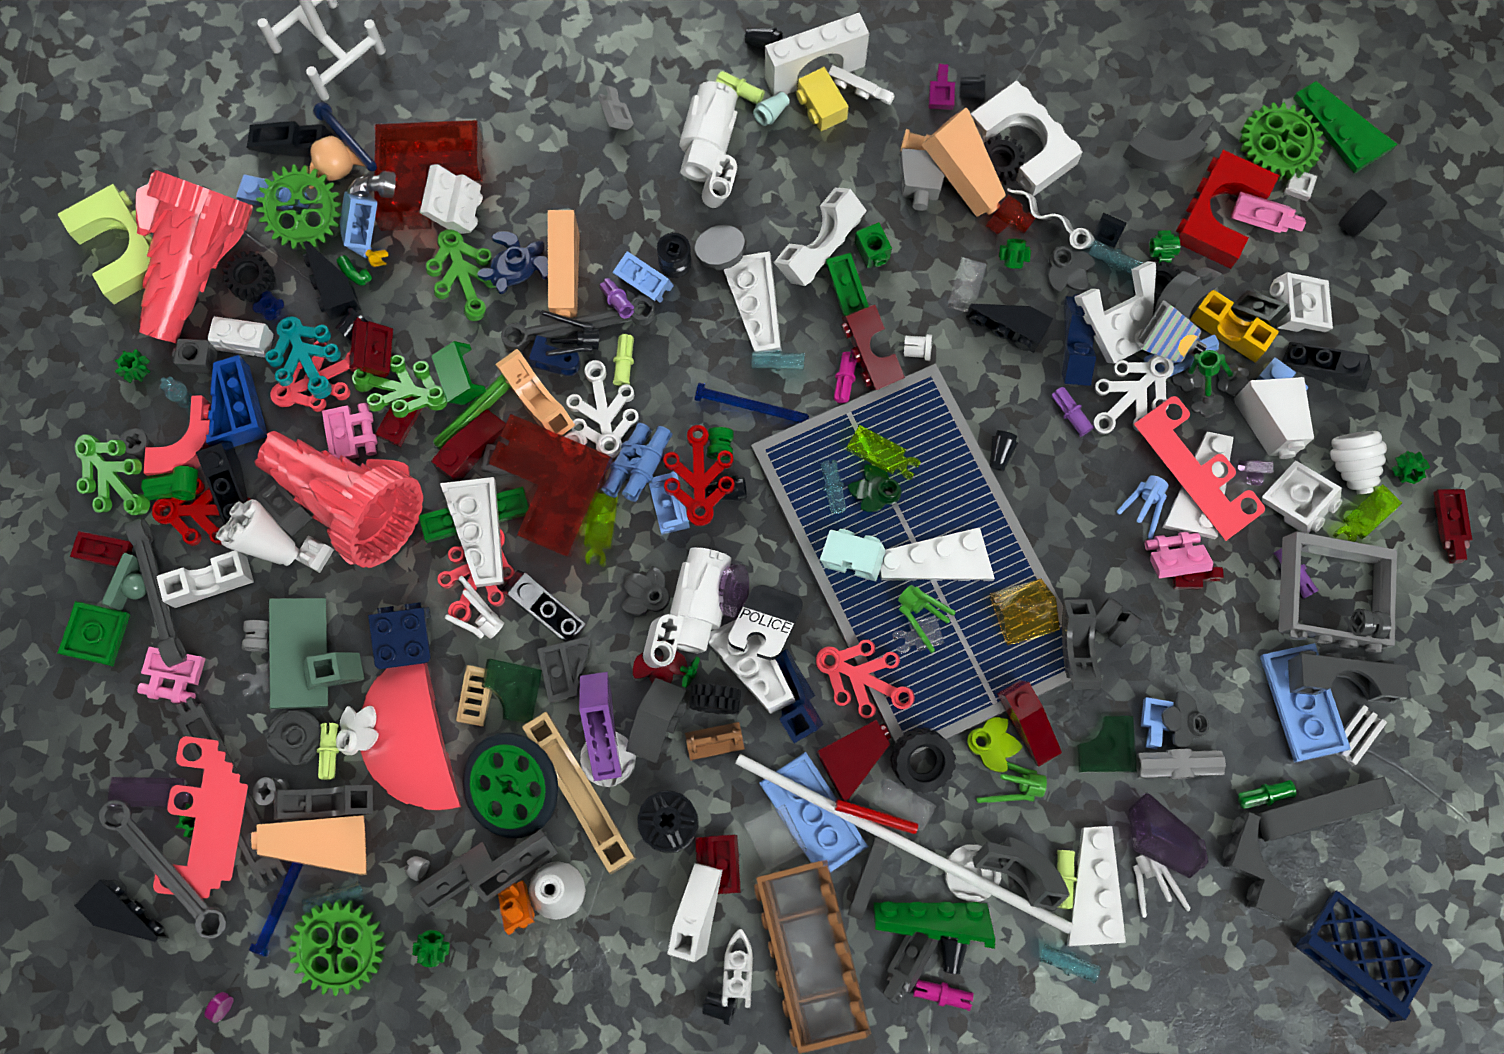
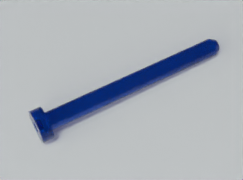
(749, 404)
(265, 936)

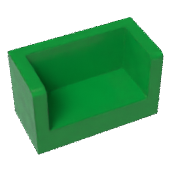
(454, 374)

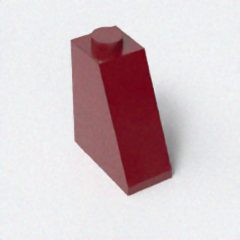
(853, 757)

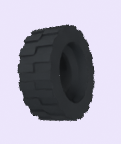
(944, 760)

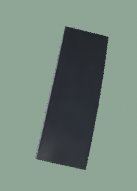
(285, 138)

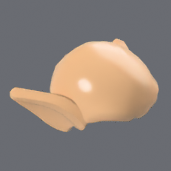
(332, 158)

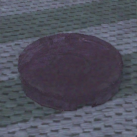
(734, 589)

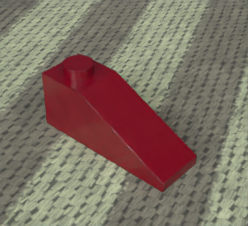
(468, 446)
(1030, 721)

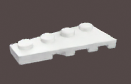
(756, 299)
(1185, 513)
(477, 524)
(947, 557)
(757, 674)
(1097, 898)

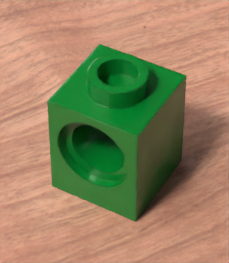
(873, 236)

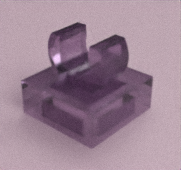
(1255, 470)

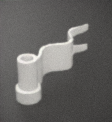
(1076, 235)

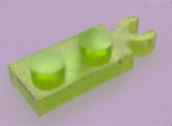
(881, 452)
(1369, 514)
(600, 527)

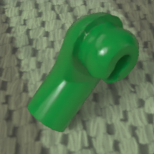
(349, 270)

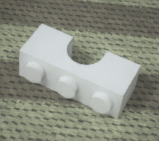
(188, 586)

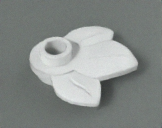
(357, 730)

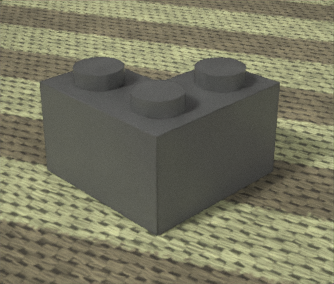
(655, 720)

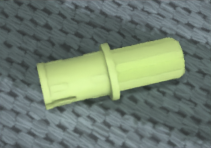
(741, 87)
(623, 360)
(327, 751)
(1065, 867)

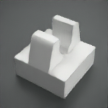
(314, 554)

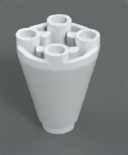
(257, 534)
(568, 890)

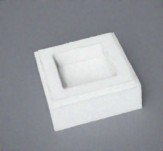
(1301, 187)

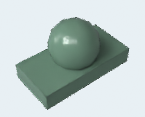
(125, 583)

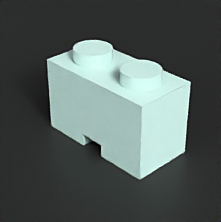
(853, 552)

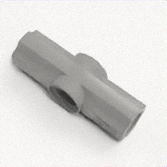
(1180, 764)

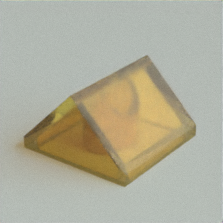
(1026, 611)

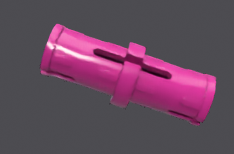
(943, 994)

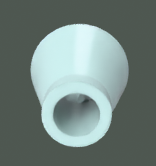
(769, 109)

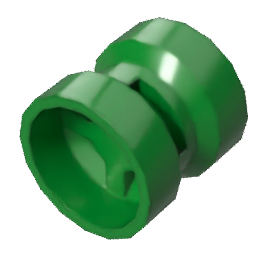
(720, 440)

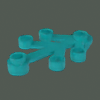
(302, 352)

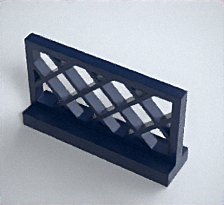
(1358, 978)

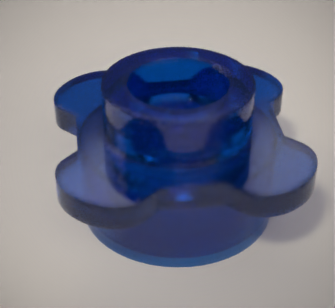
(271, 312)

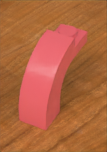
(182, 453)

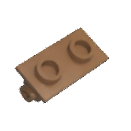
(714, 741)

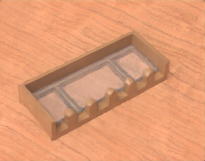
(812, 957)

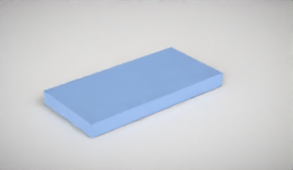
(1307, 720)
(821, 831)

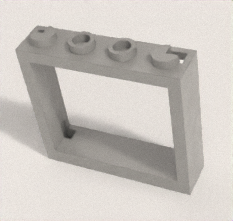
(1384, 587)

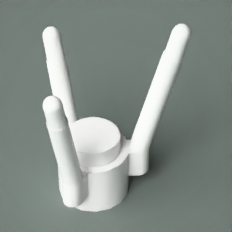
(488, 622)
(1151, 869)

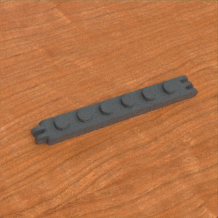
(198, 724)

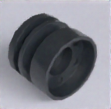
(685, 821)

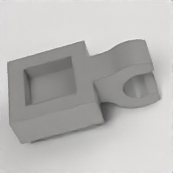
(615, 112)

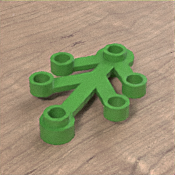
(461, 269)
(431, 396)
(89, 450)

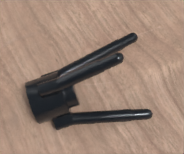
(586, 340)

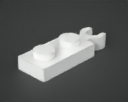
(862, 87)

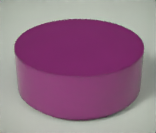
(218, 1007)

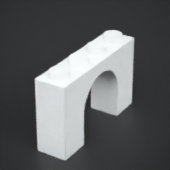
(785, 58)
(1018, 108)

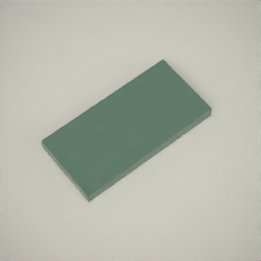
(295, 633)

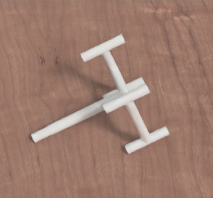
(309, 18)

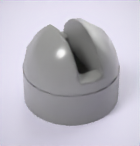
(417, 868)

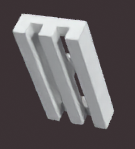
(1371, 718)

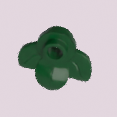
(872, 489)

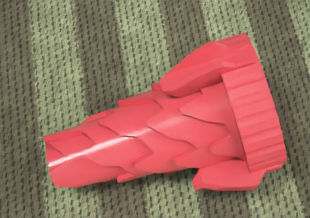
(189, 238)
(364, 506)

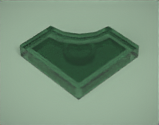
(515, 688)
(1112, 748)

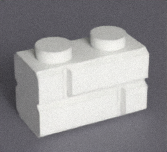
(240, 336)

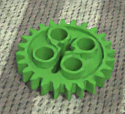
(1281, 140)
(297, 183)
(311, 946)

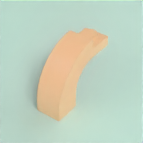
(533, 394)

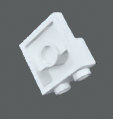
(451, 199)
(1307, 301)
(1303, 498)

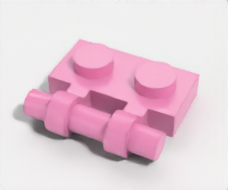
(341, 435)
(1178, 561)
(182, 673)

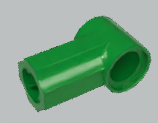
(179, 484)

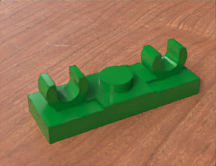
(846, 284)

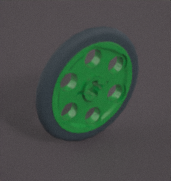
(540, 770)

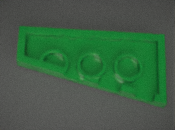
(1346, 130)

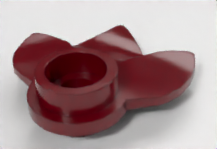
(664, 673)

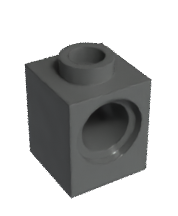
(201, 363)

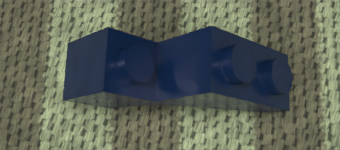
(1079, 350)
(799, 717)

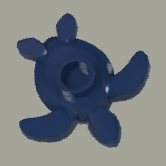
(515, 263)

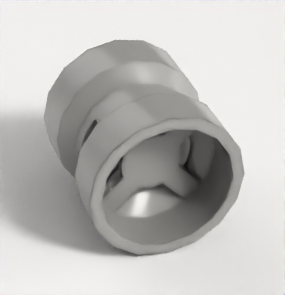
(256, 636)

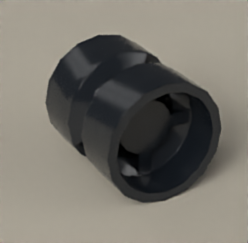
(674, 255)

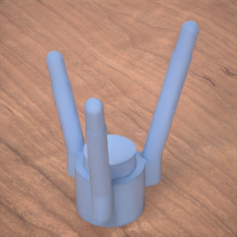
(1153, 493)

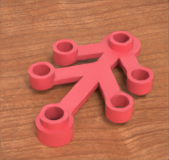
(294, 389)
(464, 571)
(860, 675)

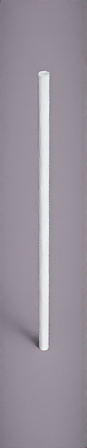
(906, 845)

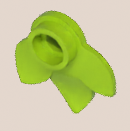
(997, 746)

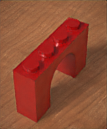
(1201, 230)

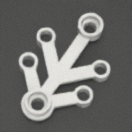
(1136, 390)
(603, 414)

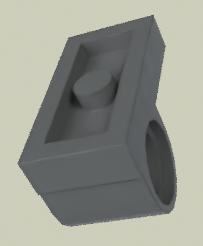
(283, 508)

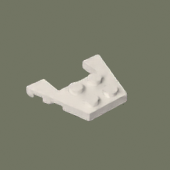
(1123, 324)

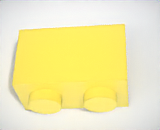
(822, 99)

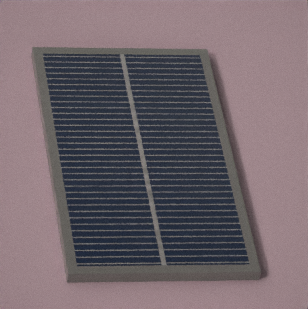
(947, 495)

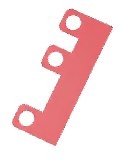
(1196, 479)

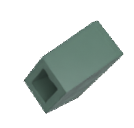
(332, 669)

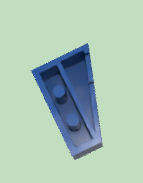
(234, 405)

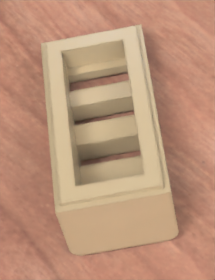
(468, 682)

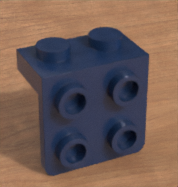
(400, 636)

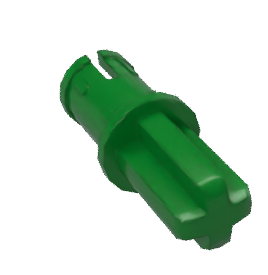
(1267, 794)

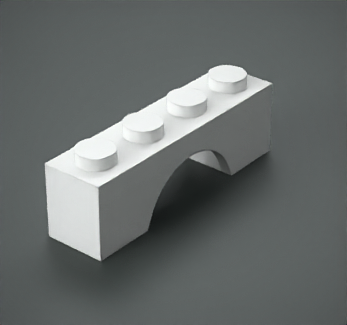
(840, 214)

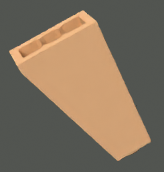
(965, 163)
(563, 262)
(320, 843)

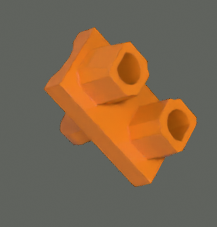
(515, 907)

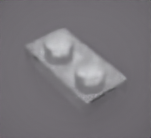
(967, 284)
(904, 804)

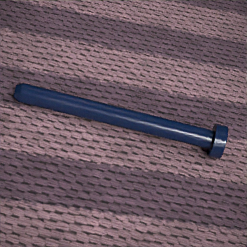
(324, 113)

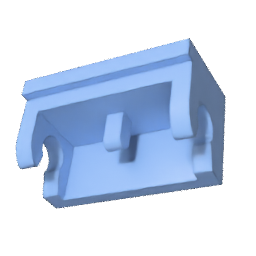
(642, 277)
(669, 511)

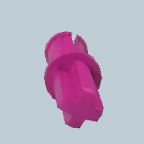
(845, 378)

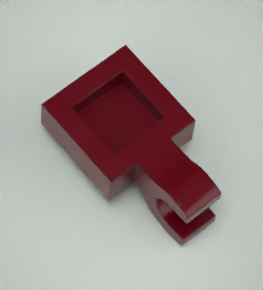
(1195, 580)

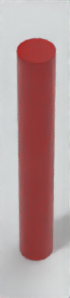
(876, 816)

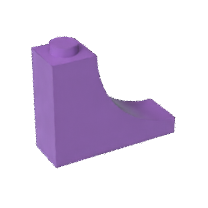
(599, 726)

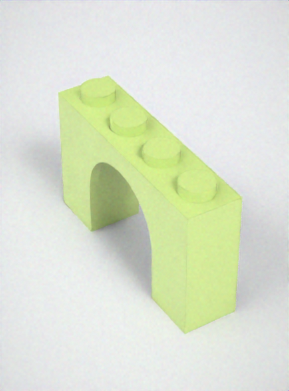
(103, 212)

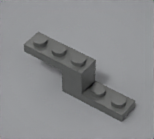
(483, 871)

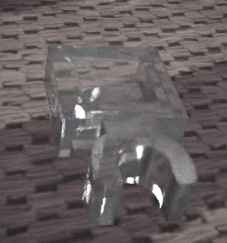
(931, 629)
(261, 679)

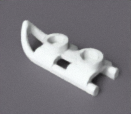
(737, 962)

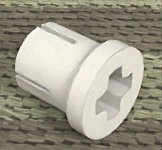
(918, 346)

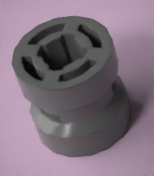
(1366, 623)

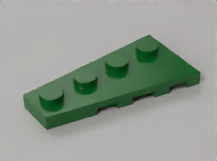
(935, 920)

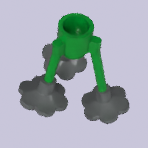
(1208, 363)

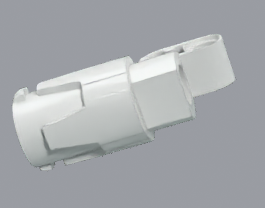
(707, 140)
(693, 608)

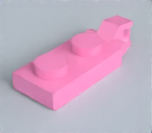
(1266, 214)

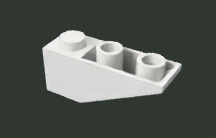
(696, 913)

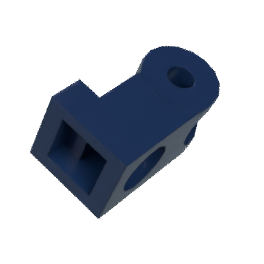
(561, 364)

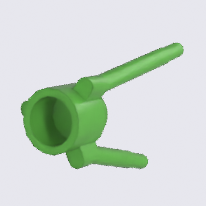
(915, 600)
(1030, 783)

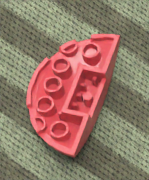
(410, 747)

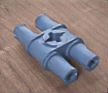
(637, 462)

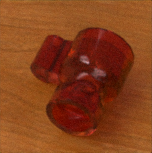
(1010, 213)

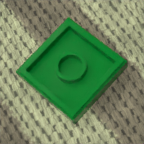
(94, 633)

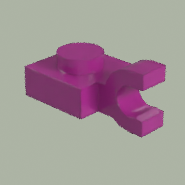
(941, 91)

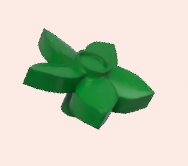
(690, 673)

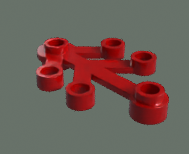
(699, 480)
(197, 510)

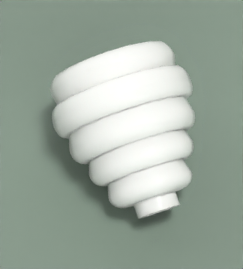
(1359, 459)

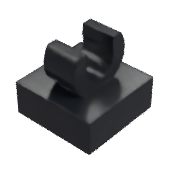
(1109, 230)

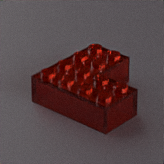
(409, 153)
(566, 478)

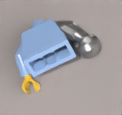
(359, 214)

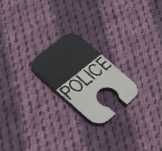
(769, 615)

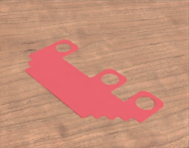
(218, 818)

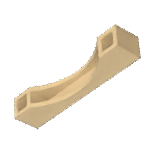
(581, 795)

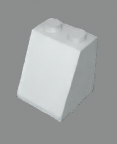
(1277, 414)

